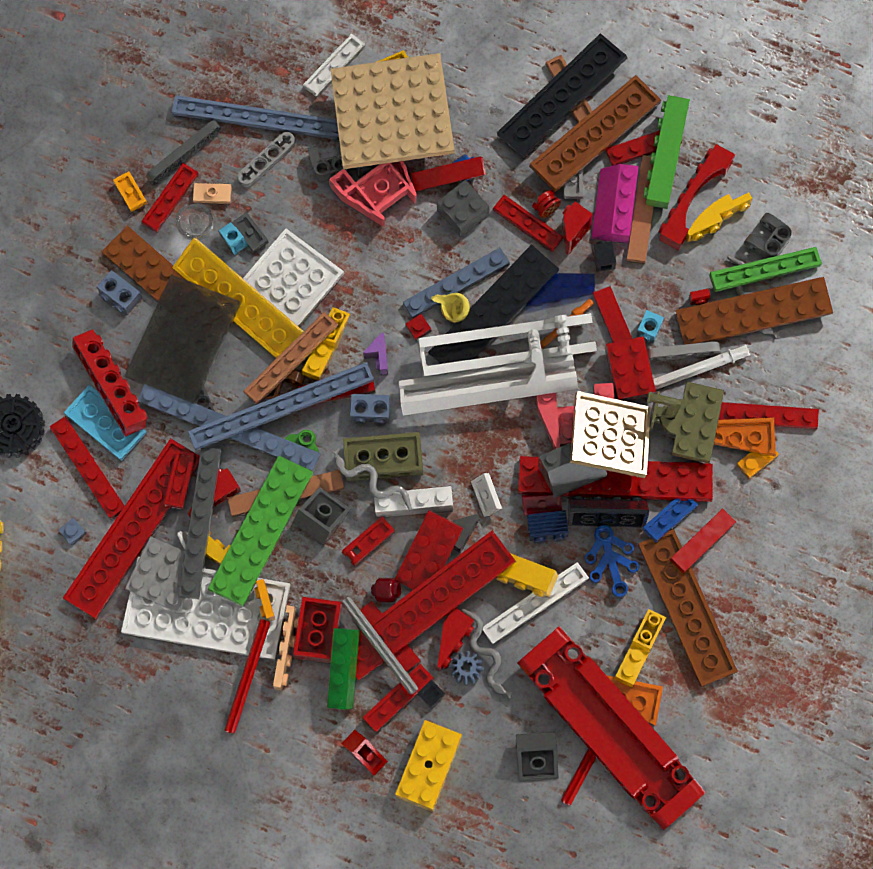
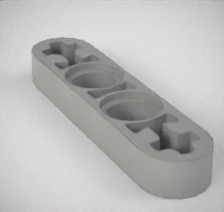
(265, 158)
(683, 351)

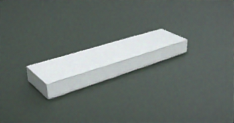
(339, 58)

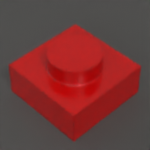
(699, 297)
(418, 327)

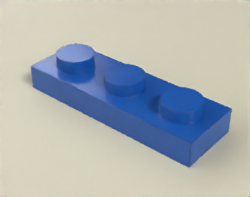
(669, 518)

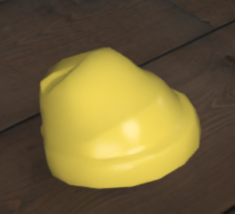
(453, 306)

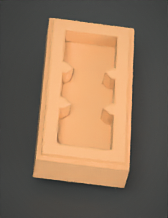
(212, 193)

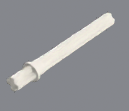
(702, 366)

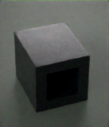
(604, 256)

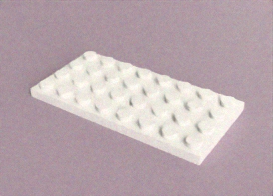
(211, 620)

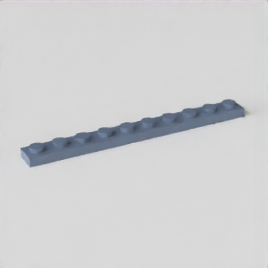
(255, 117)
(280, 406)
(253, 437)

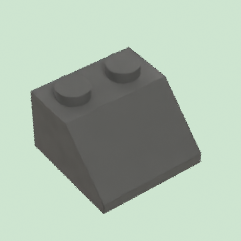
(321, 515)
(537, 756)

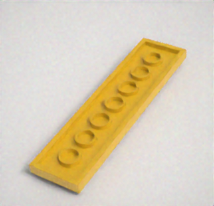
(255, 314)

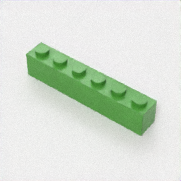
(667, 152)

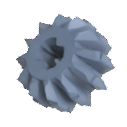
(474, 669)

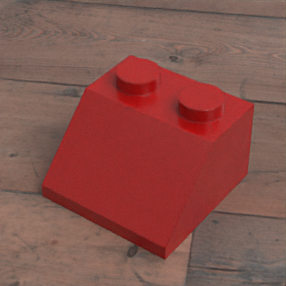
(576, 224)

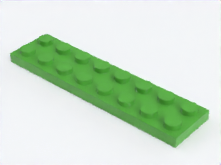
(260, 531)

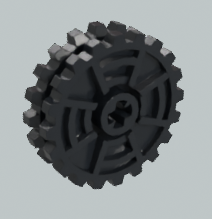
(28, 429)

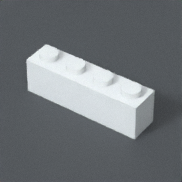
(421, 500)

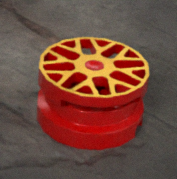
(546, 204)

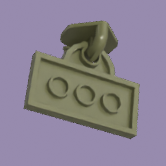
(689, 419)

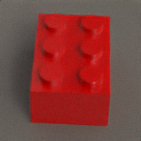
(630, 369)
(316, 629)

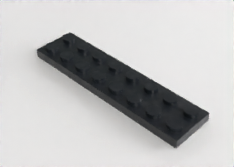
(561, 95)
(499, 304)

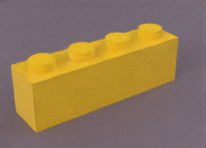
(530, 576)

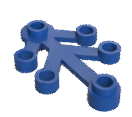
(610, 557)

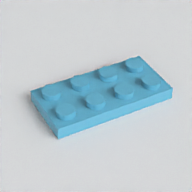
(96, 419)

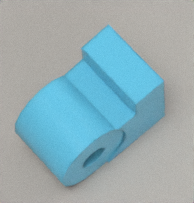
(233, 238)

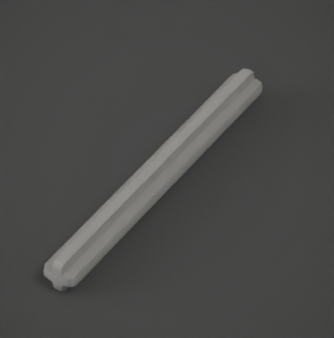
(379, 645)

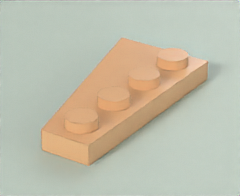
(281, 677)

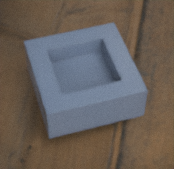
(72, 531)

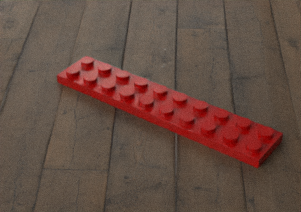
(662, 482)
(125, 536)
(434, 599)

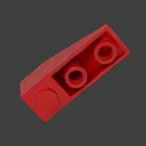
(454, 630)

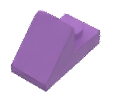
(377, 350)

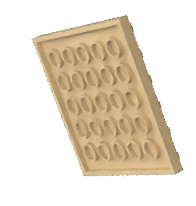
(392, 111)

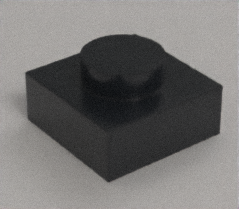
(431, 693)

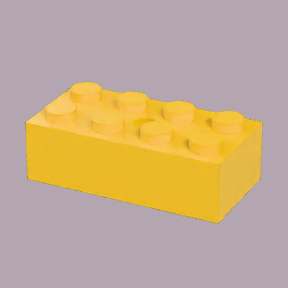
(422, 784)

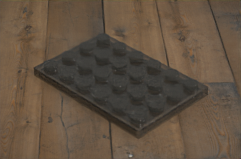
(183, 339)

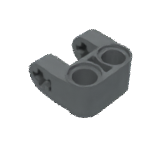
(326, 163)
(775, 226)

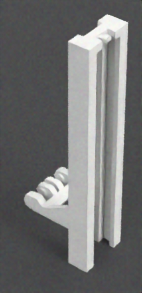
(560, 322)
(535, 375)

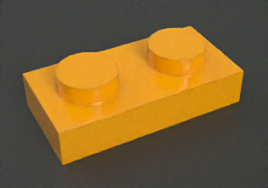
(130, 191)
(754, 463)
(266, 608)

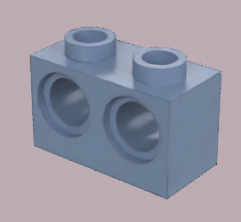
(122, 290)
(370, 403)

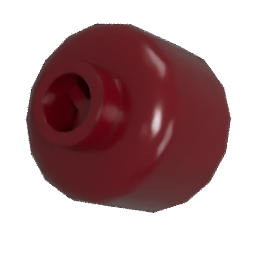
(386, 590)

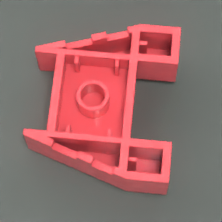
(374, 190)
(559, 420)

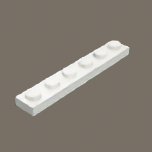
(533, 605)

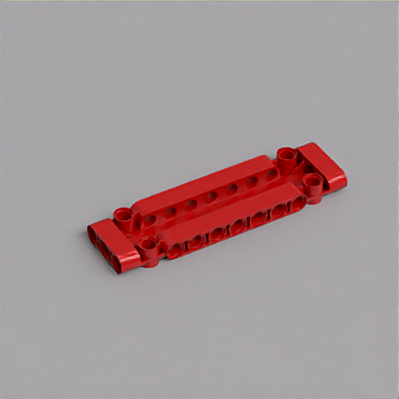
(611, 728)

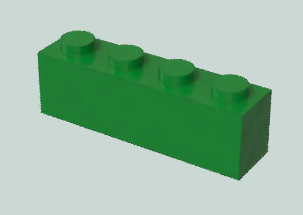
(343, 668)

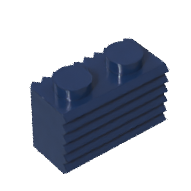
(547, 526)

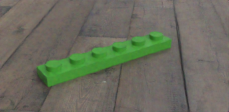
(765, 269)

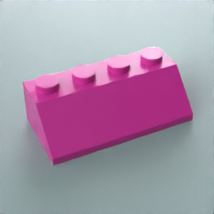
(615, 203)

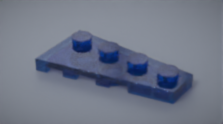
(563, 287)

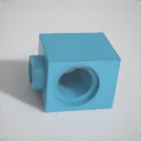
(650, 319)

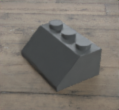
(566, 476)

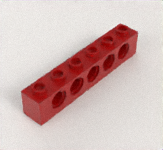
(128, 422)

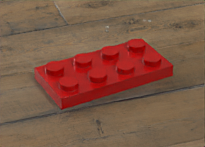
(429, 550)

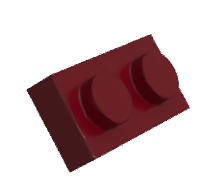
(541, 503)

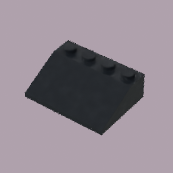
(611, 512)

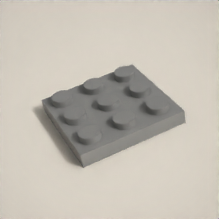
(159, 575)

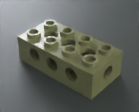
(389, 445)

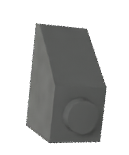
(469, 524)

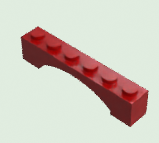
(717, 163)

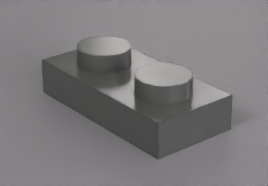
(253, 235)

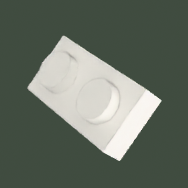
(486, 494)

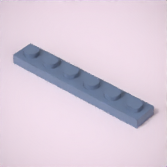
(457, 282)

